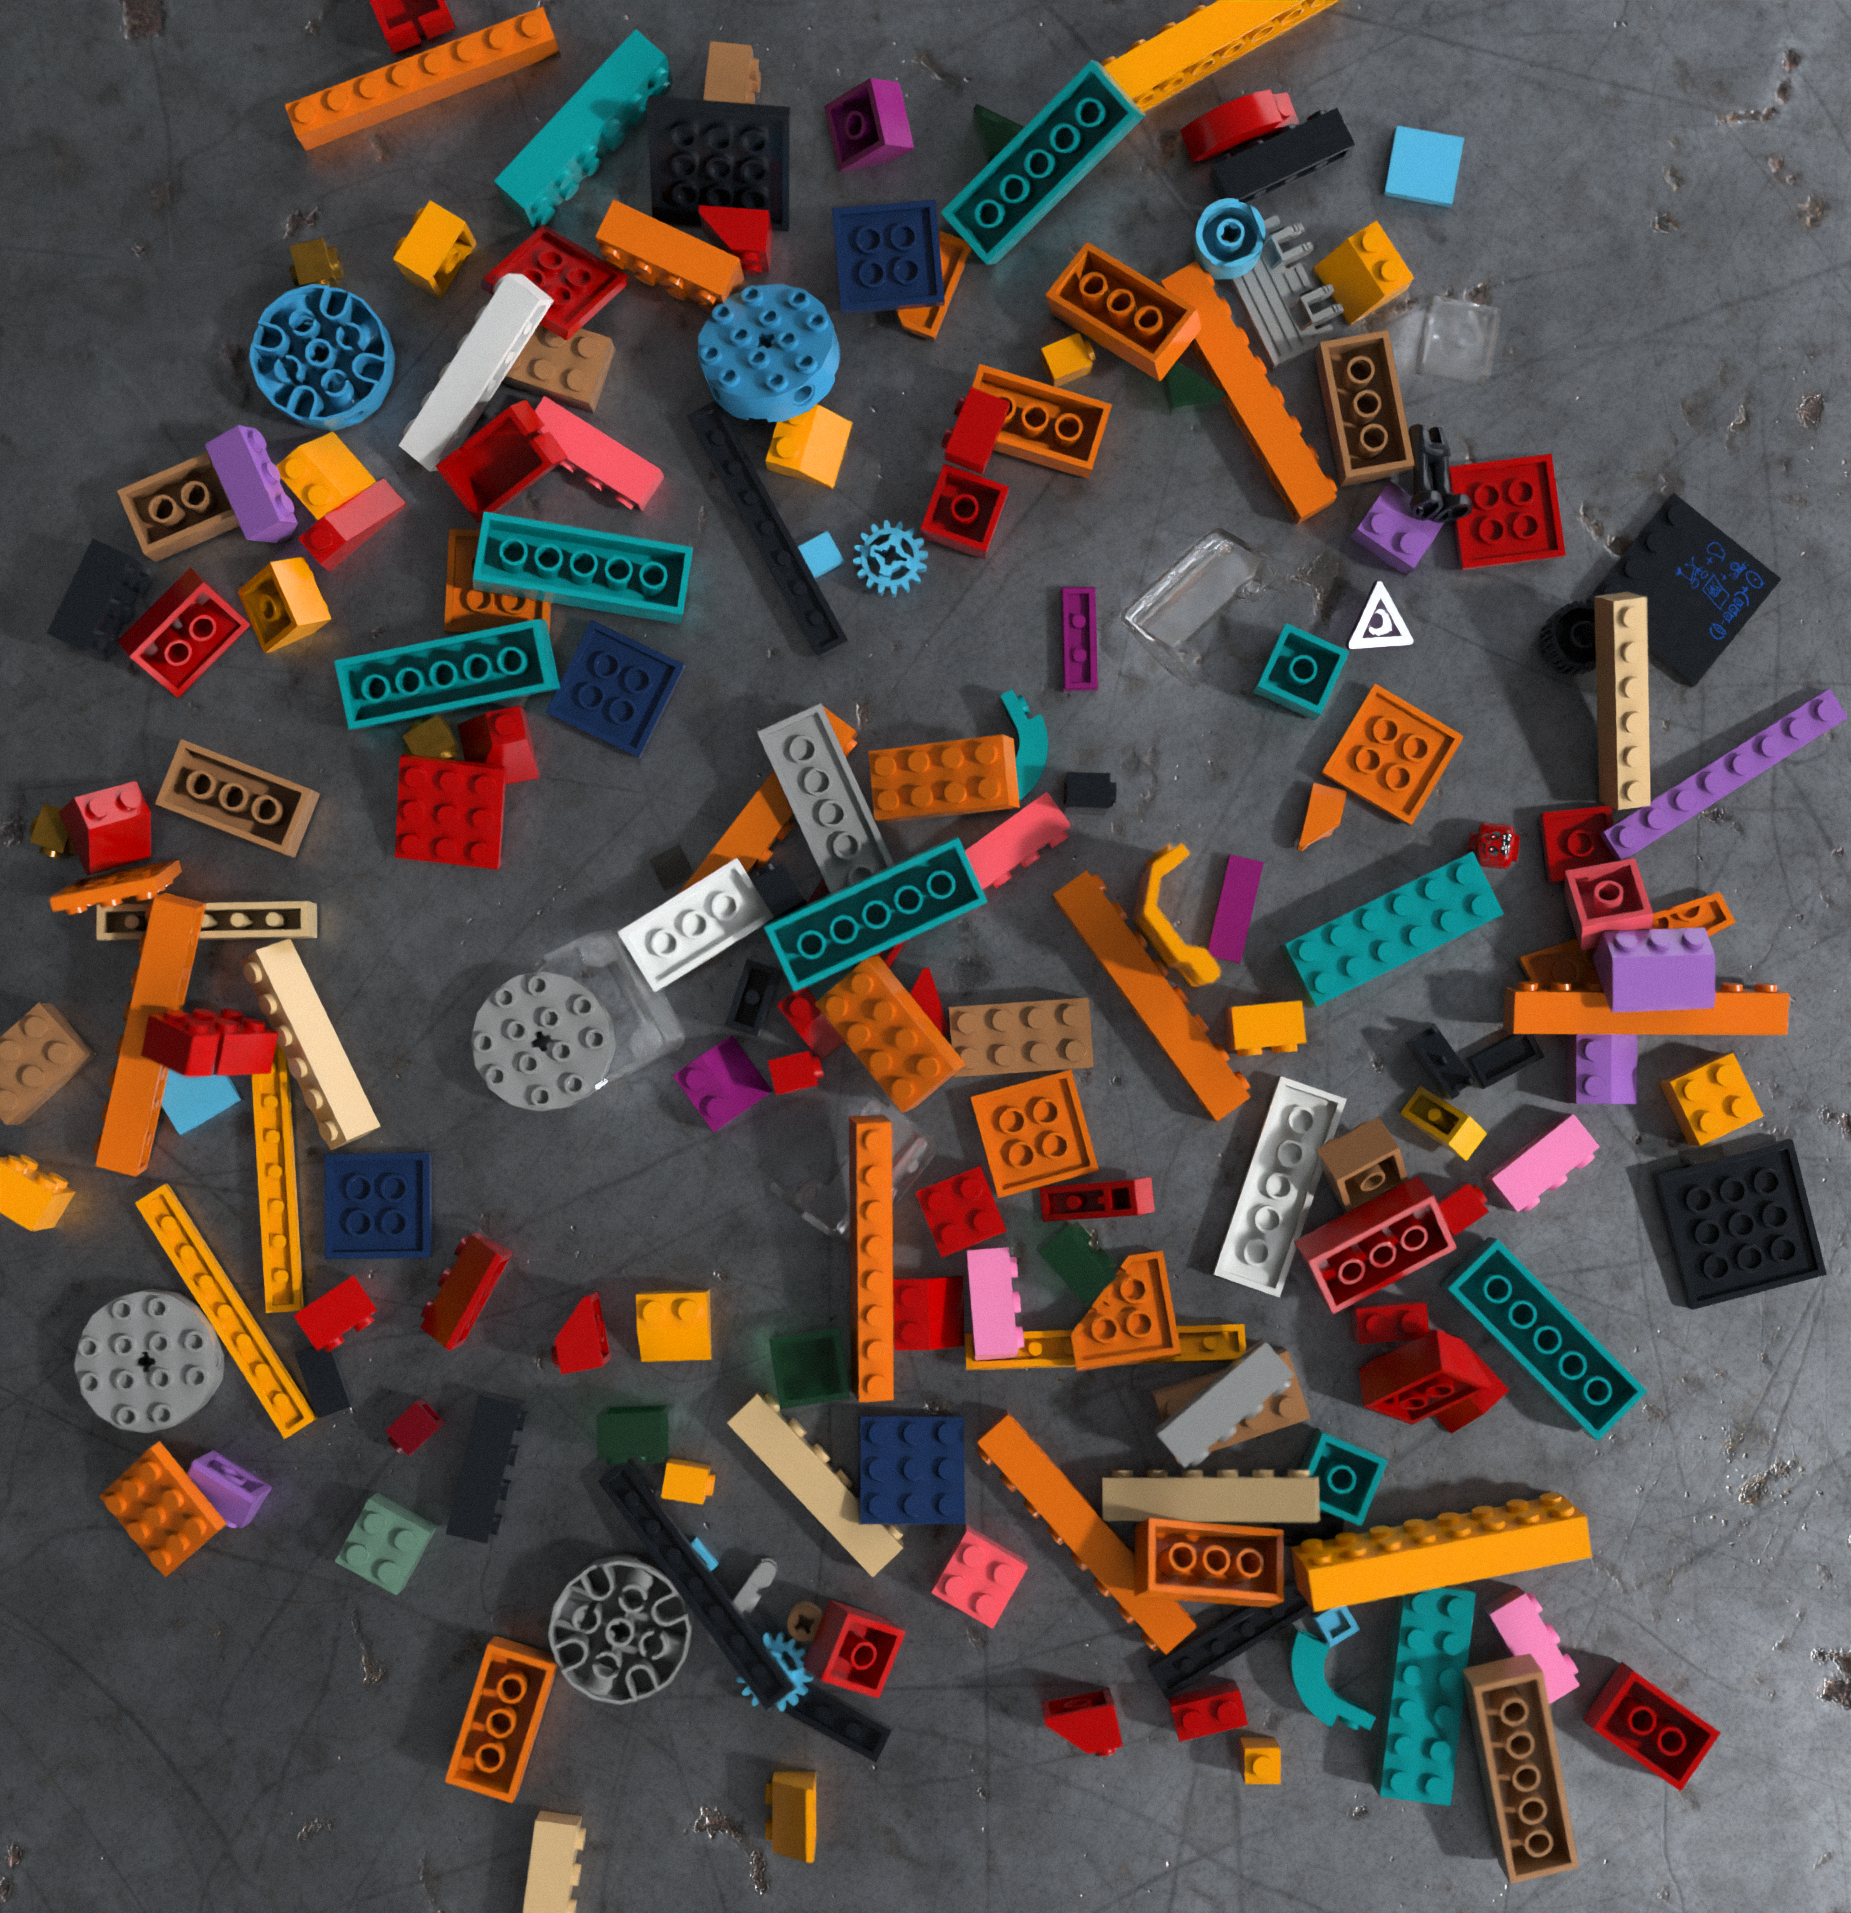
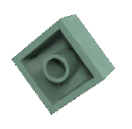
(386, 1543)

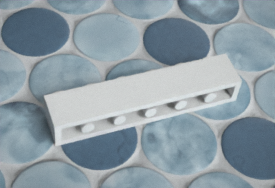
(476, 370)

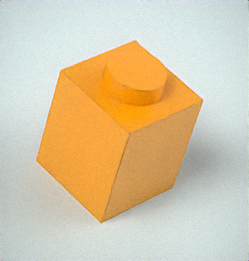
(1067, 359)
(687, 1481)
(1260, 1760)

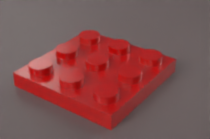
(566, 273)
(1512, 512)
(450, 811)

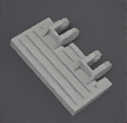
(1280, 298)

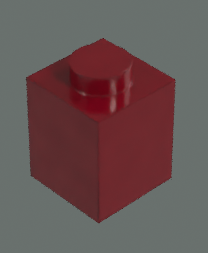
(414, 1427)

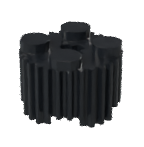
(1559, 639)

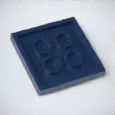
(888, 256)
(615, 689)
(378, 1205)
(911, 1470)

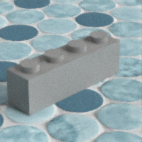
(1224, 1403)

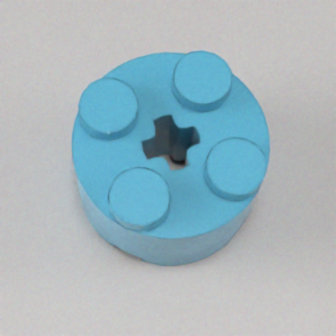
(1240, 223)

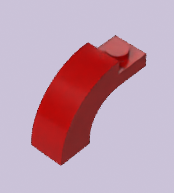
(1237, 122)

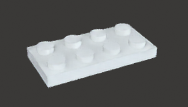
(696, 925)

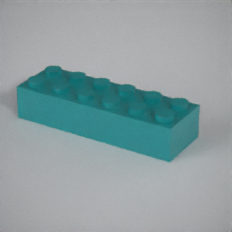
(584, 131)
(1043, 163)
(582, 568)
(447, 674)
(875, 913)
(1391, 930)
(1543, 1338)
(1424, 1694)

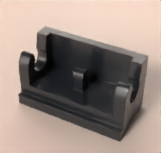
(1440, 1062)

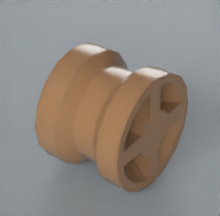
(803, 1614)

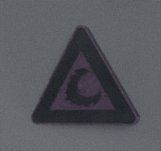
(1379, 623)

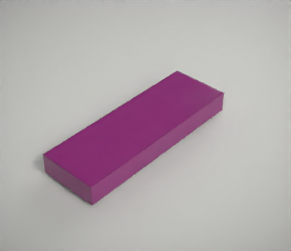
(1079, 639)
(1234, 908)

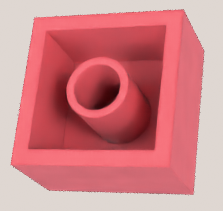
(1606, 900)
(979, 1576)

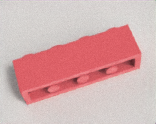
(600, 457)
(1017, 841)

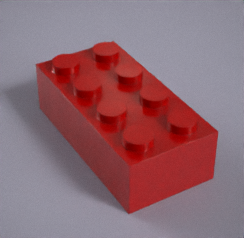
(1375, 1244)

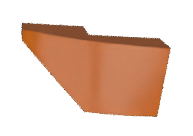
(1322, 814)

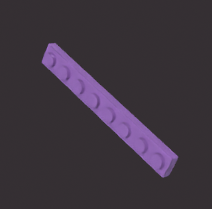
(1723, 775)

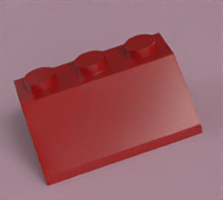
(183, 633)
(464, 1290)
(1422, 1378)

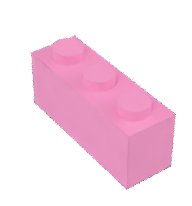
(1543, 1163)
(994, 1303)
(1523, 1632)

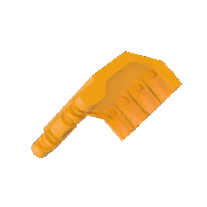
(1191, 962)

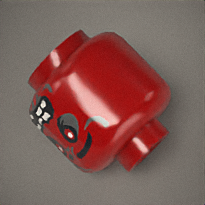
(1495, 845)

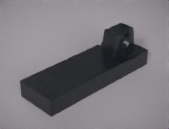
(841, 1722)

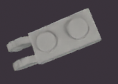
(747, 1595)

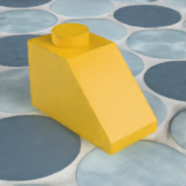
(1443, 1123)

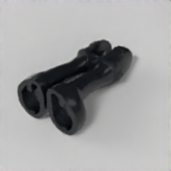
(1432, 451)

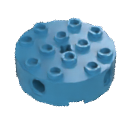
(769, 352)
(289, 364)

